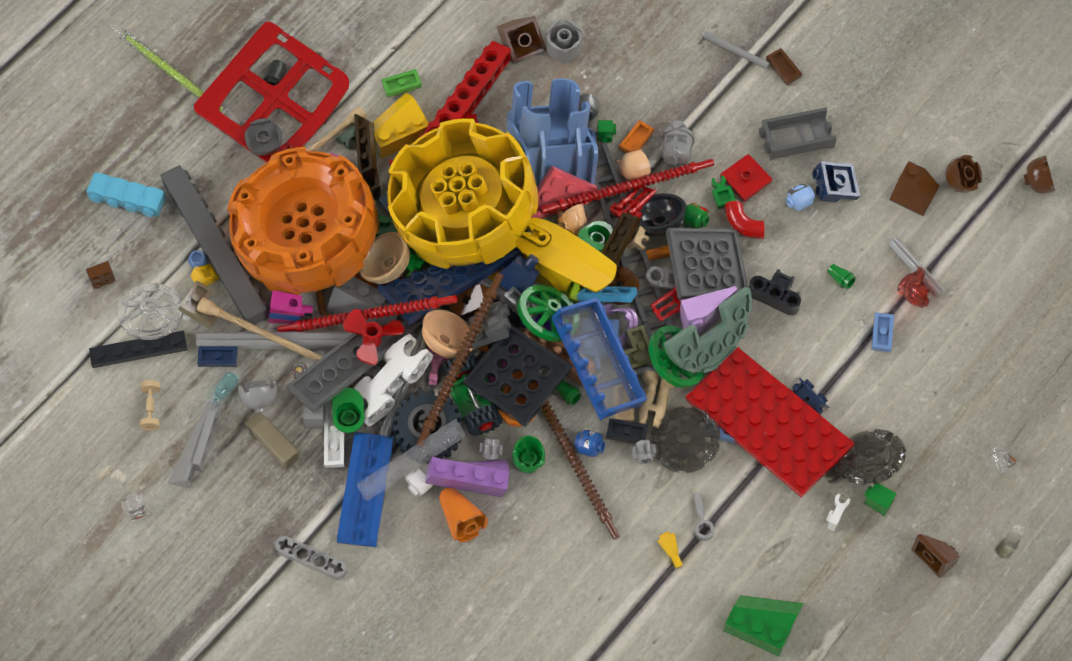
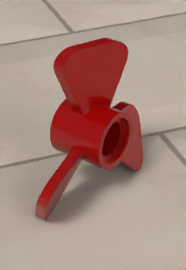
(357, 324)

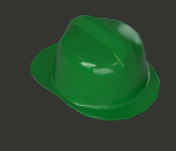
(596, 234)
(348, 410)

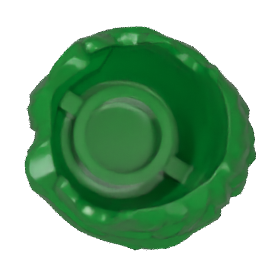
(528, 454)

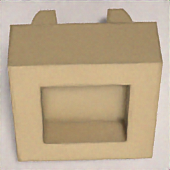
(636, 239)

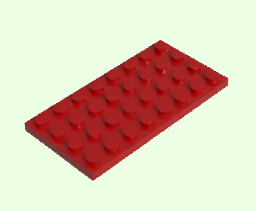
(770, 422)

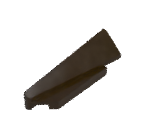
(367, 154)

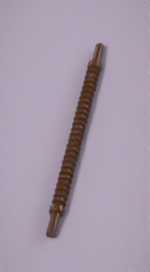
(490, 294)
(605, 517)

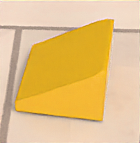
(204, 274)

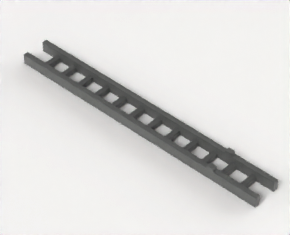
(624, 261)

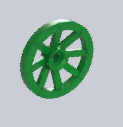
(547, 308)
(666, 363)

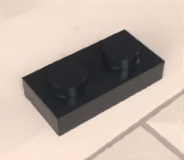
(626, 431)

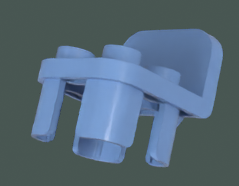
(555, 132)

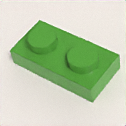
(401, 83)

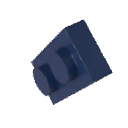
(217, 356)

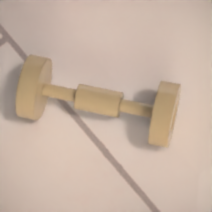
(150, 387)

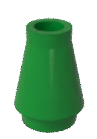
(842, 276)
(569, 393)

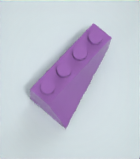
(473, 476)

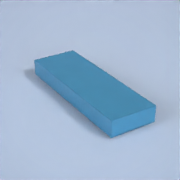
(609, 294)

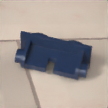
(805, 390)

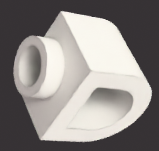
(417, 483)

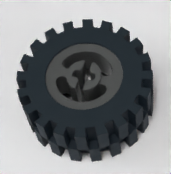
(419, 408)

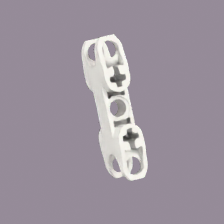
(391, 377)

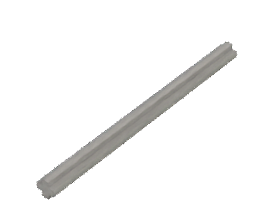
(251, 340)

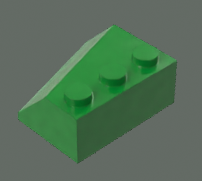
(763, 622)

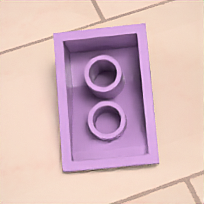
(704, 309)

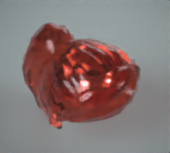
(914, 288)

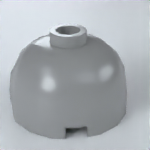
(258, 394)

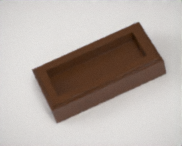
(783, 66)

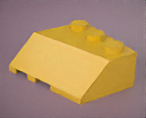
(399, 126)

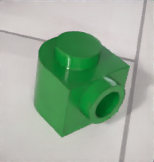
(605, 131)

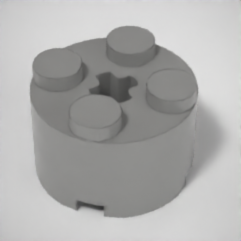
(564, 41)

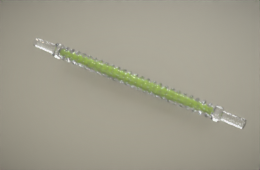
(163, 65)

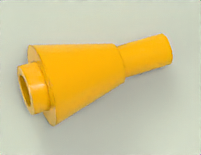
(669, 545)

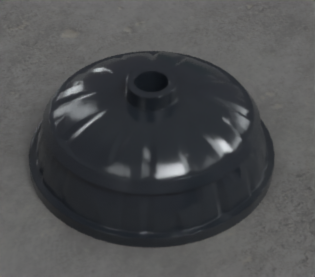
(661, 213)

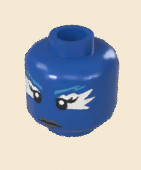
(589, 443)

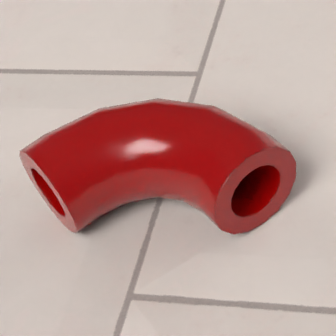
(742, 223)

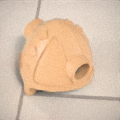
(573, 219)

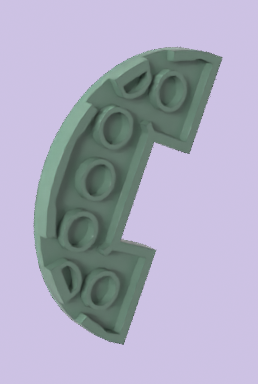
(716, 345)

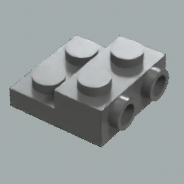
(495, 326)

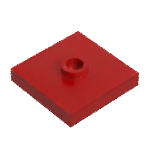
(746, 177)

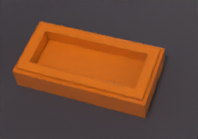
(636, 137)

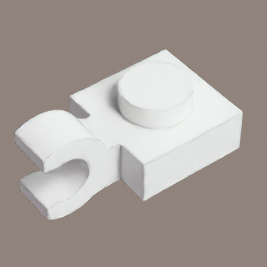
(835, 516)

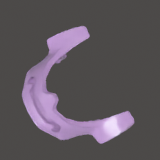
(630, 316)

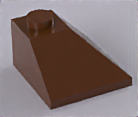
(522, 37)
(914, 189)
(935, 554)

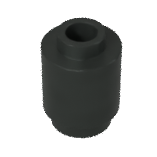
(275, 72)

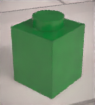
(879, 498)

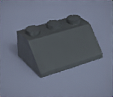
(354, 295)

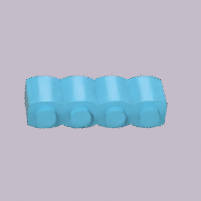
(126, 194)

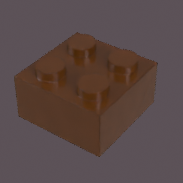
(100, 275)

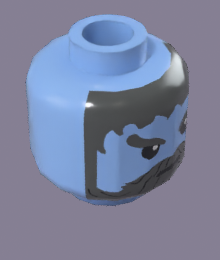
(800, 197)

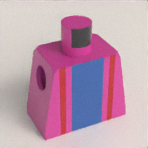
(287, 308)

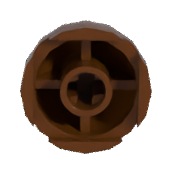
(963, 174)
(1039, 176)

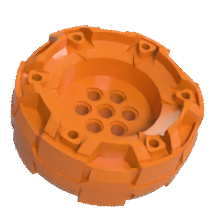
(278, 195)

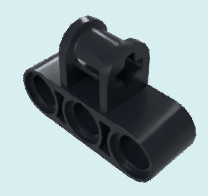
(780, 285)

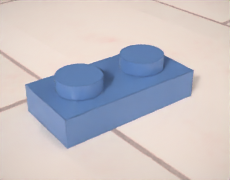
(882, 332)

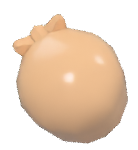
(634, 165)

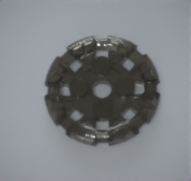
(688, 450)
(872, 470)

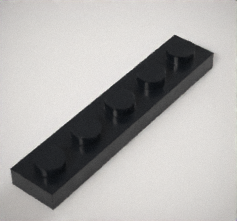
(137, 349)

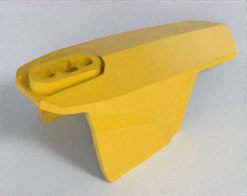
(565, 257)

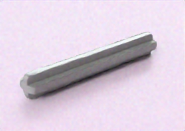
(914, 263)

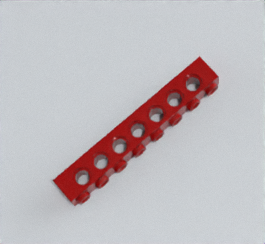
(474, 85)

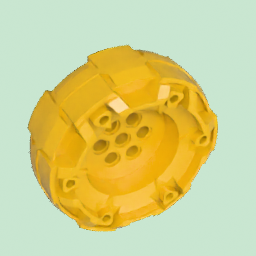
(463, 230)

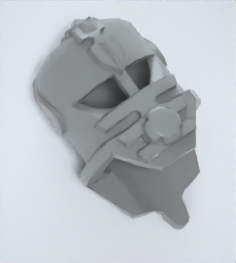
(677, 144)

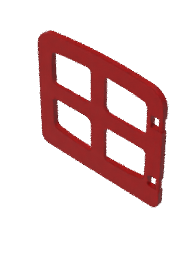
(274, 96)

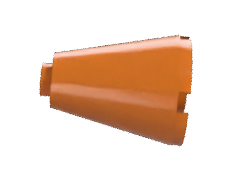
(461, 515)

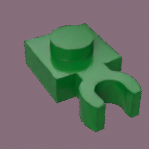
(721, 193)
(414, 263)

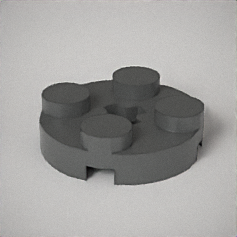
(265, 147)

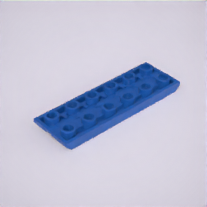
(362, 518)

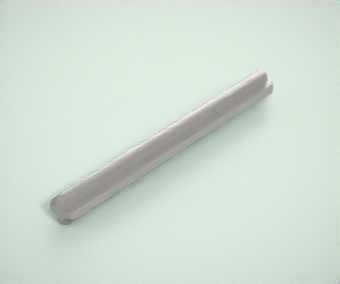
(401, 393)

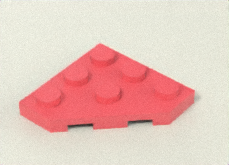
(559, 185)

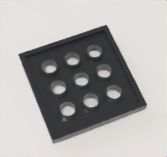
(519, 387)

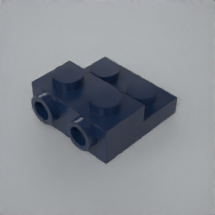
(836, 181)

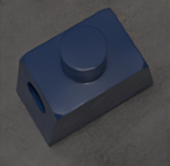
(519, 273)

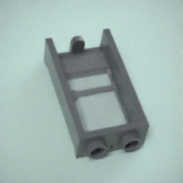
(797, 133)

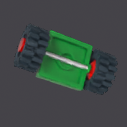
(478, 413)

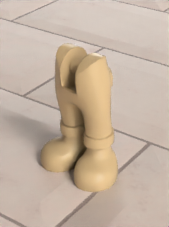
(651, 379)

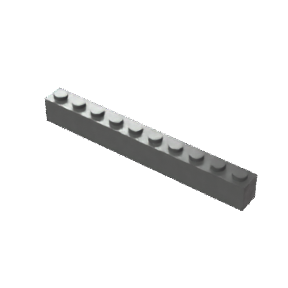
(214, 245)

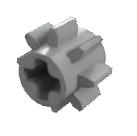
(491, 448)
(644, 451)

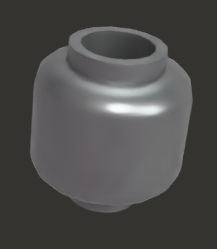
(594, 104)

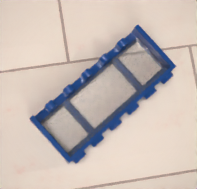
(598, 358)

